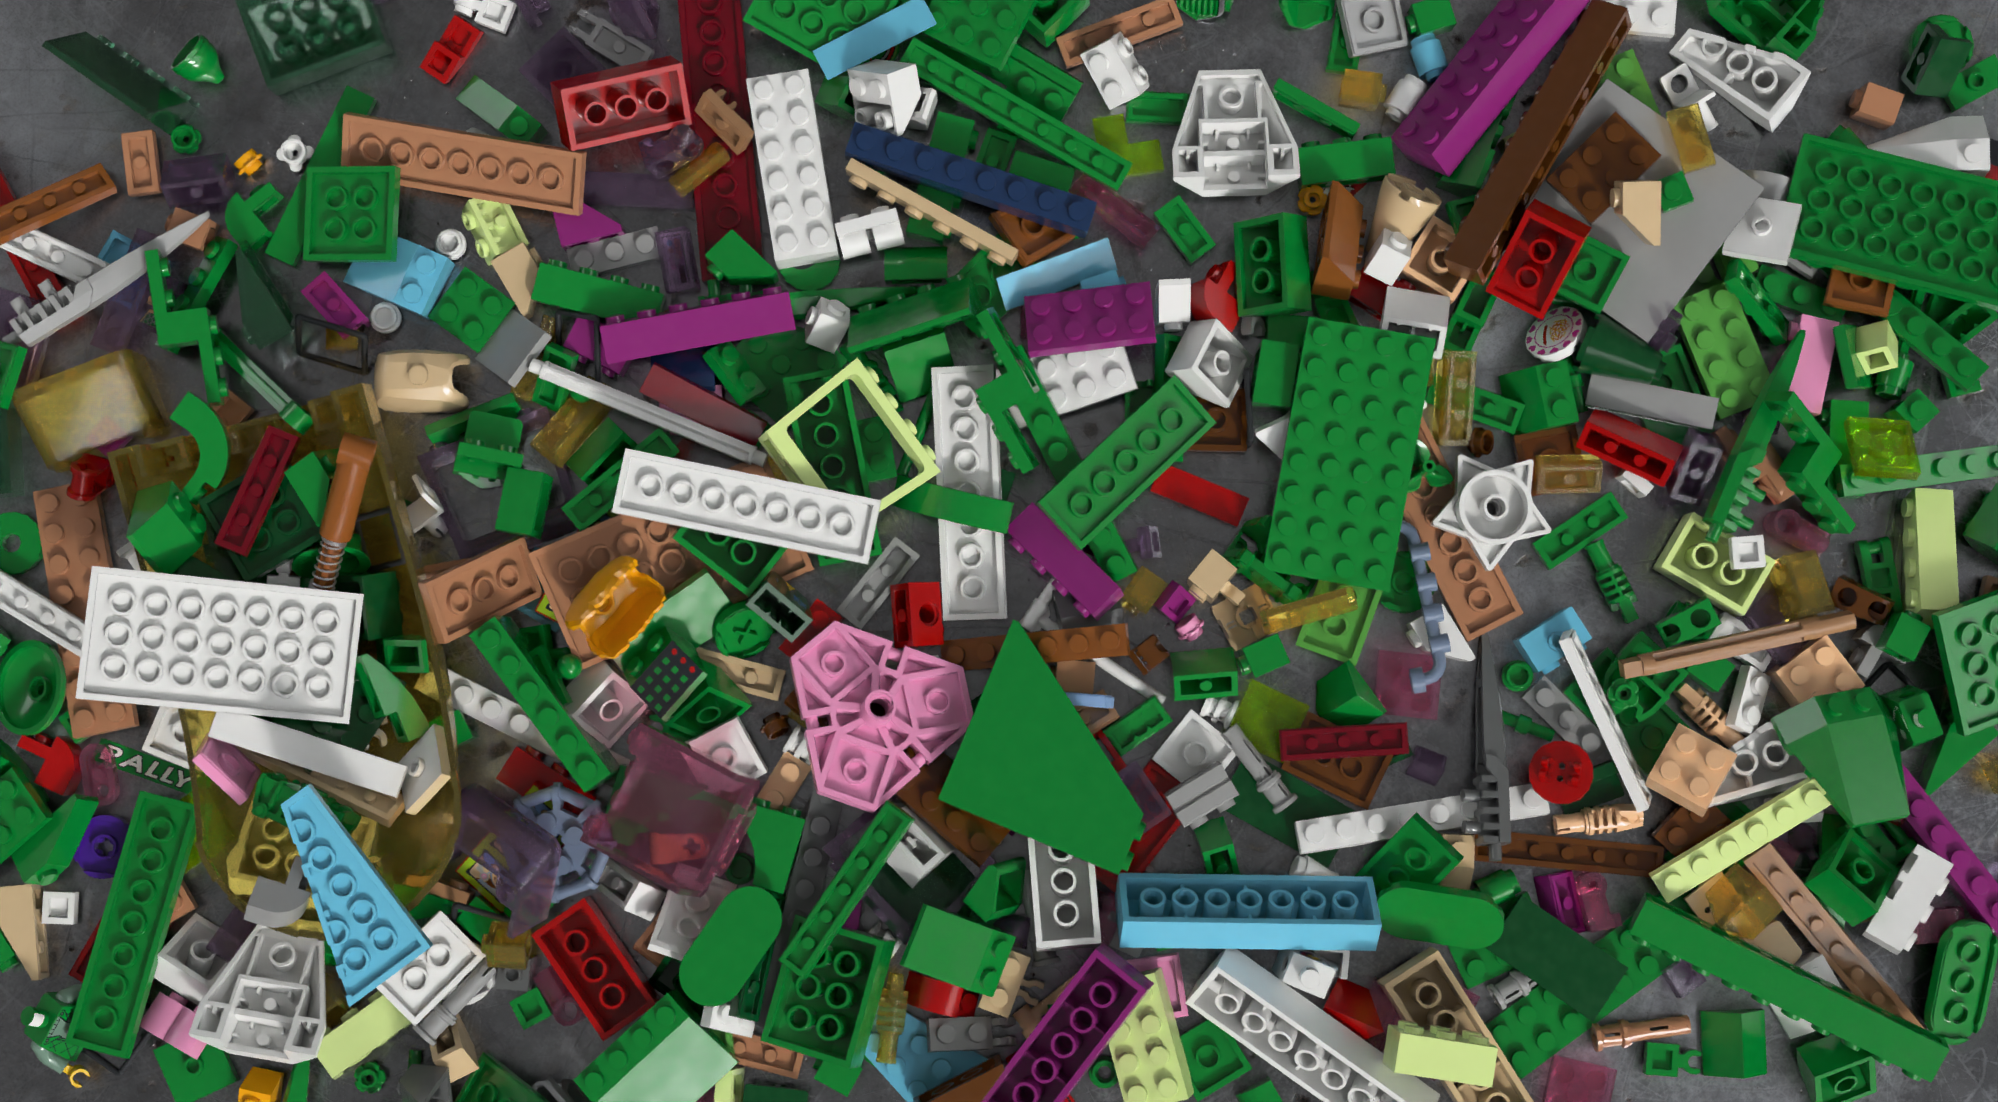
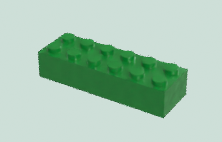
(830, 439)

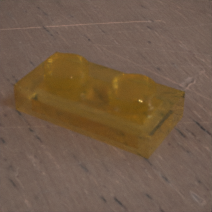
(1690, 138)

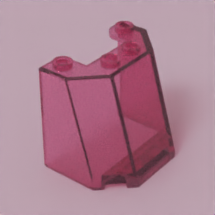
(674, 813)

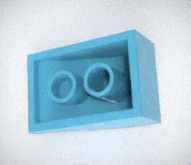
(409, 283)

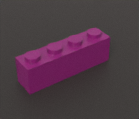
(1069, 568)

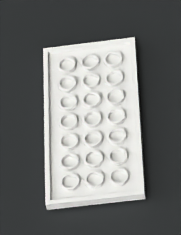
(219, 645)

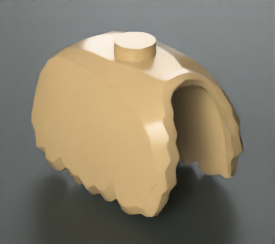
(418, 381)

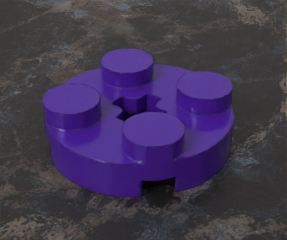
(92, 858)

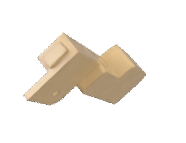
(1772, 939)

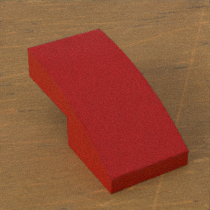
(452, 49)

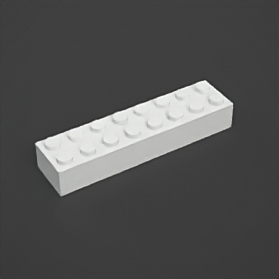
(1298, 1035)

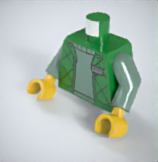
(48, 1028)

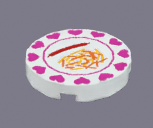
(1556, 334)

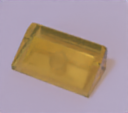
(699, 169)
(1568, 474)

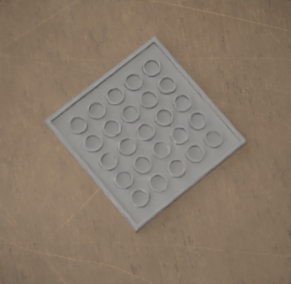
(1689, 235)

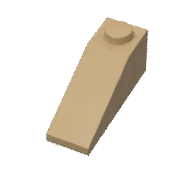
(23, 928)

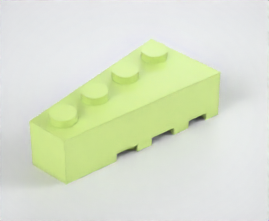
(1929, 552)
(360, 1034)

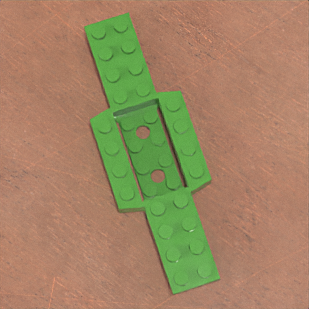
(1712, 316)

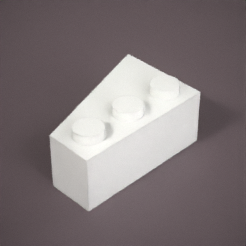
(1909, 900)

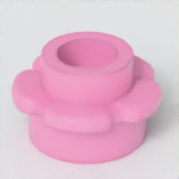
(1189, 627)

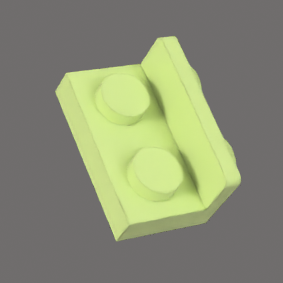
(492, 227)

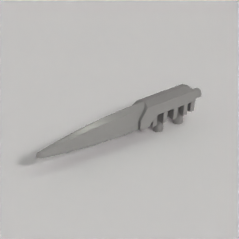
(70, 303)

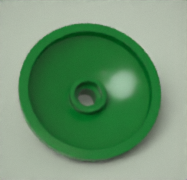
(31, 687)

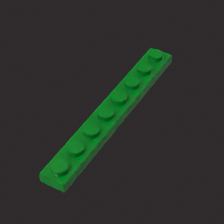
(1017, 115)
(1061, 458)

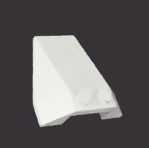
(1233, 137)
(267, 1000)

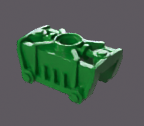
(1252, 564)
(275, 789)

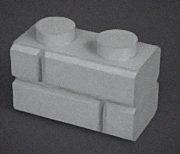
(1201, 795)

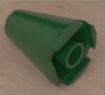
(1618, 354)

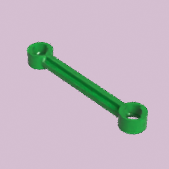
(288, 409)

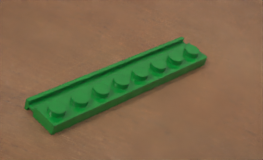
(1024, 75)

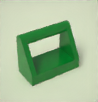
(998, 897)

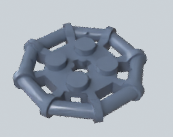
(570, 828)

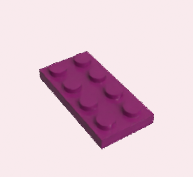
(1089, 319)

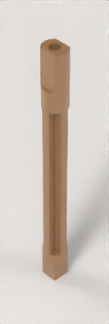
(1736, 644)

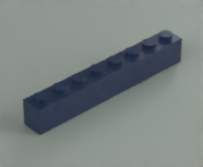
(970, 180)

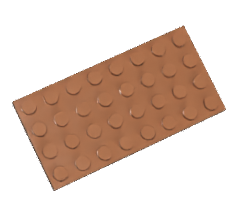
(573, 561)

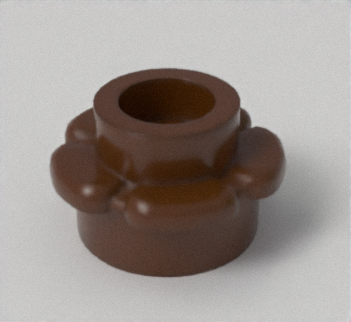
(1481, 442)
(775, 725)

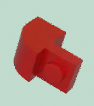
(1211, 297)
(61, 765)
(939, 996)

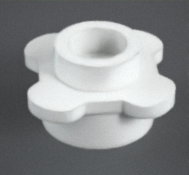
(286, 151)

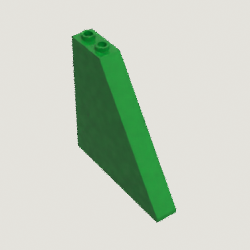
(1039, 766)

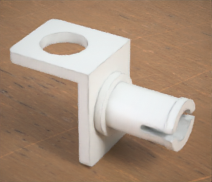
(1689, 95)
(426, 510)

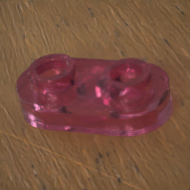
(97, 775)

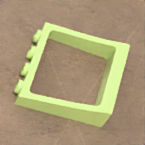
(798, 469)

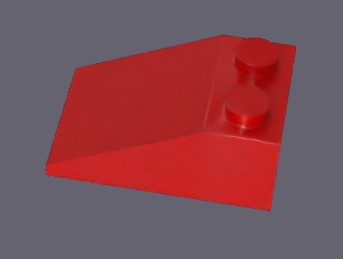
(1538, 258)

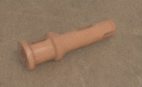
(1631, 1032)

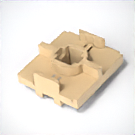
(1228, 617)

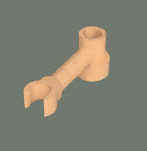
(1030, 1017)

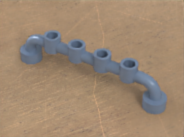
(1432, 612)

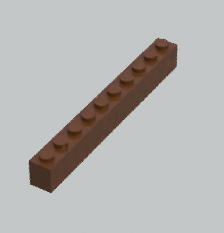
(1537, 141)

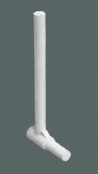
(1038, 617)

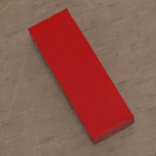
(1200, 495)

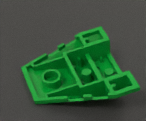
(1770, 24)
(1850, 751)

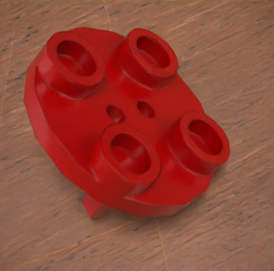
(1576, 774)

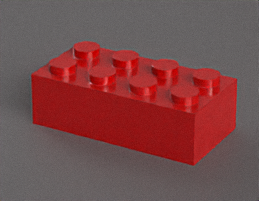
(621, 103)
(596, 967)

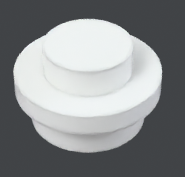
(450, 244)
(385, 317)

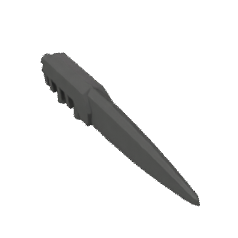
(1491, 761)

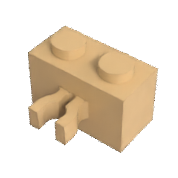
(1213, 578)
(1009, 985)

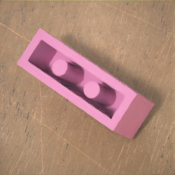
(1814, 360)

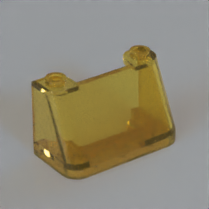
(91, 407)

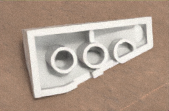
(1749, 78)
(1759, 768)

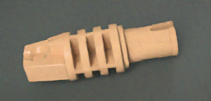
(1706, 714)
(1599, 820)

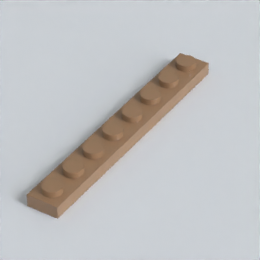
(1824, 931)

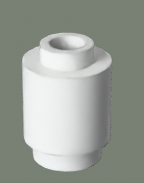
(1404, 97)

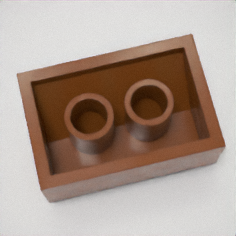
(1339, 245)

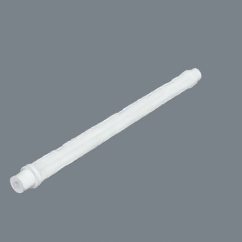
(648, 412)

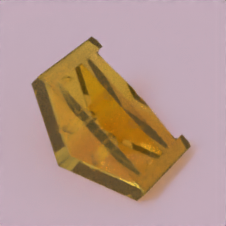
(1741, 903)

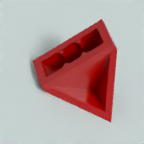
(1354, 1009)

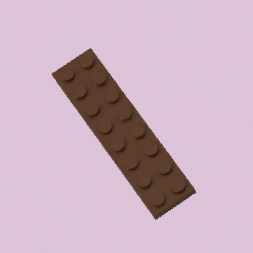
(965, 831)

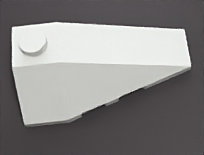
(1951, 143)

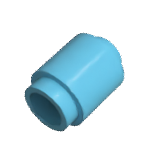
(1428, 57)

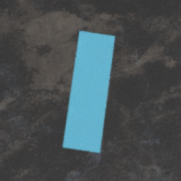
(874, 37)
(1056, 273)

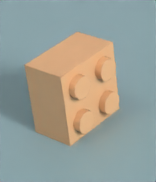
(1427, 267)
(1814, 672)
(1690, 770)

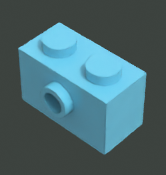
(1541, 643)

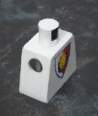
(1305, 971)

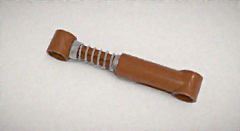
(342, 507)

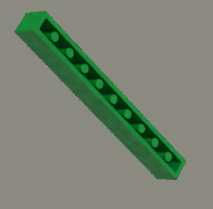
(1789, 988)

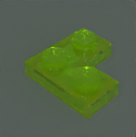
(1144, 155)

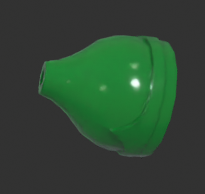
(198, 61)

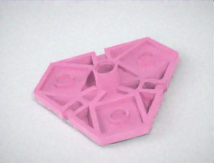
(860, 753)

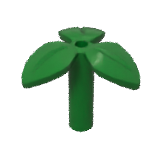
(1435, 474)

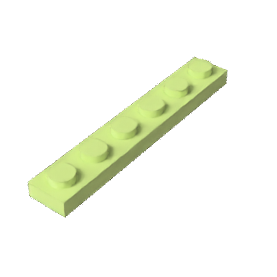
(1739, 839)

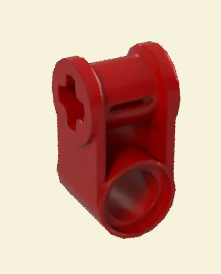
(89, 477)

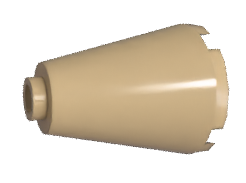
(1402, 208)

